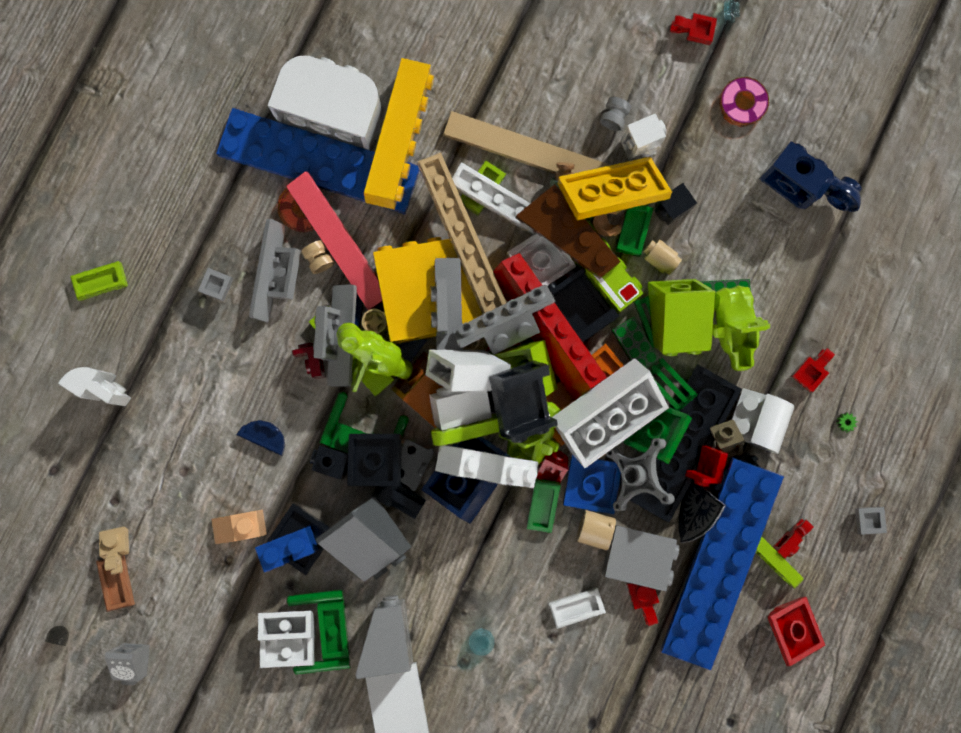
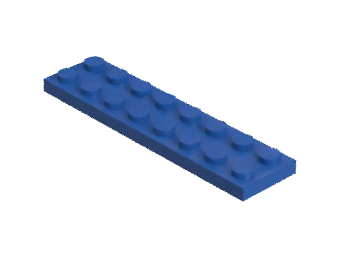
(293, 151)
(721, 564)

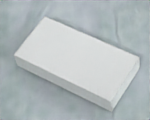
(576, 607)

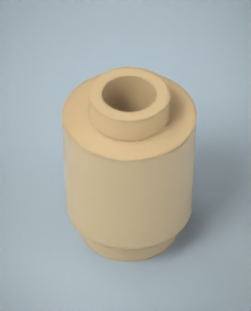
(661, 256)

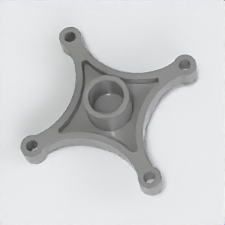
(639, 475)

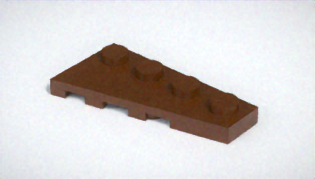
(555, 221)

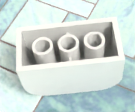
(327, 100)

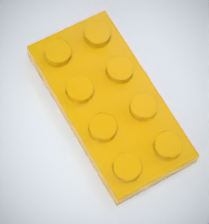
(614, 188)

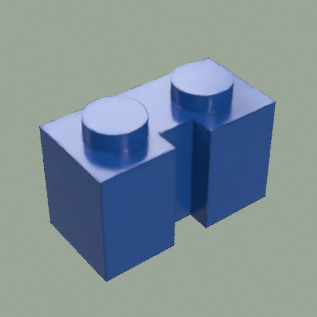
(277, 551)

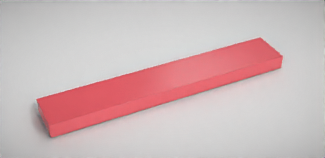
(336, 239)

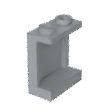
(641, 558)

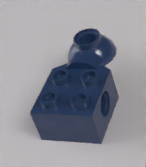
(805, 180)

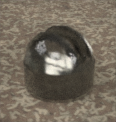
(57, 635)

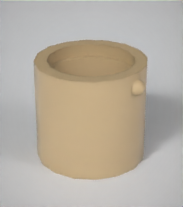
(596, 530)

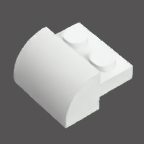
(95, 385)
(762, 419)
(286, 639)

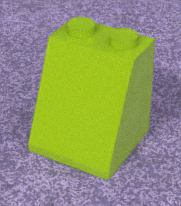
(681, 316)

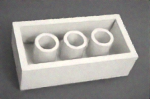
(610, 412)

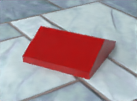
(795, 630)

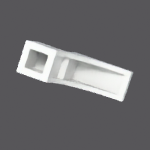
(486, 466)

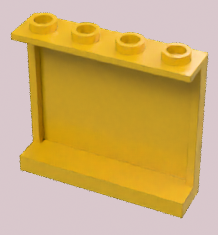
(405, 288)

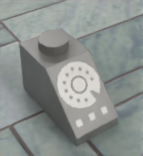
(128, 662)

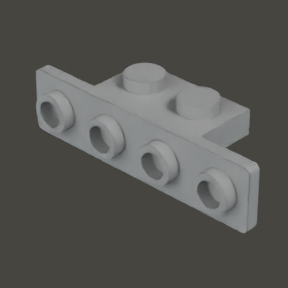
(275, 271)
(447, 302)
(507, 323)
(326, 326)

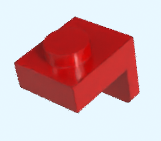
(710, 467)

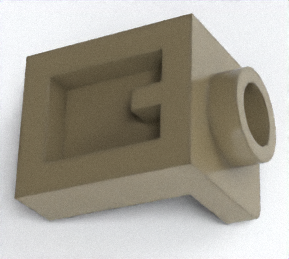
(728, 438)

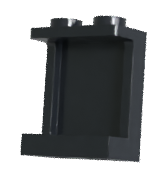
(582, 304)
(522, 401)

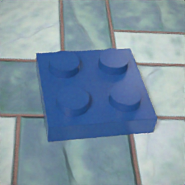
(592, 487)

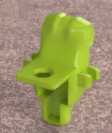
(737, 326)
(372, 354)
(537, 445)

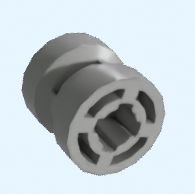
(615, 114)

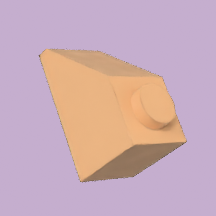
(239, 527)

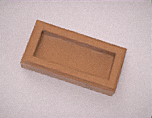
(116, 587)

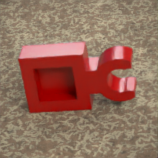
(789, 542)

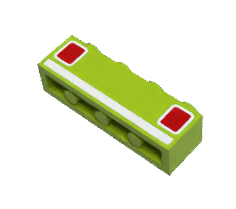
(616, 286)

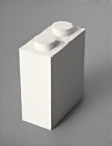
(464, 369)

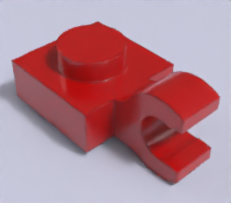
(698, 28)
(811, 371)
(644, 598)

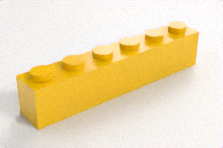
(398, 134)

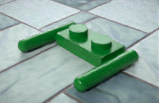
(337, 434)
(332, 630)

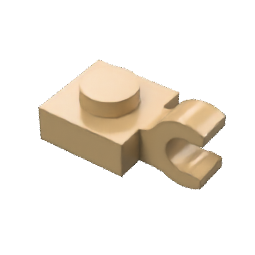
(111, 546)

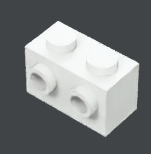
(643, 138)
(459, 408)

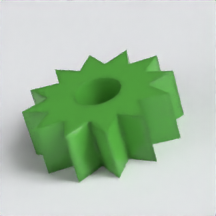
(850, 418)

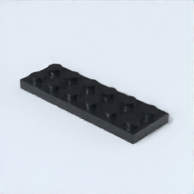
(707, 409)

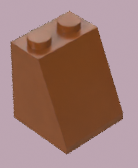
(417, 388)

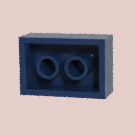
(463, 494)

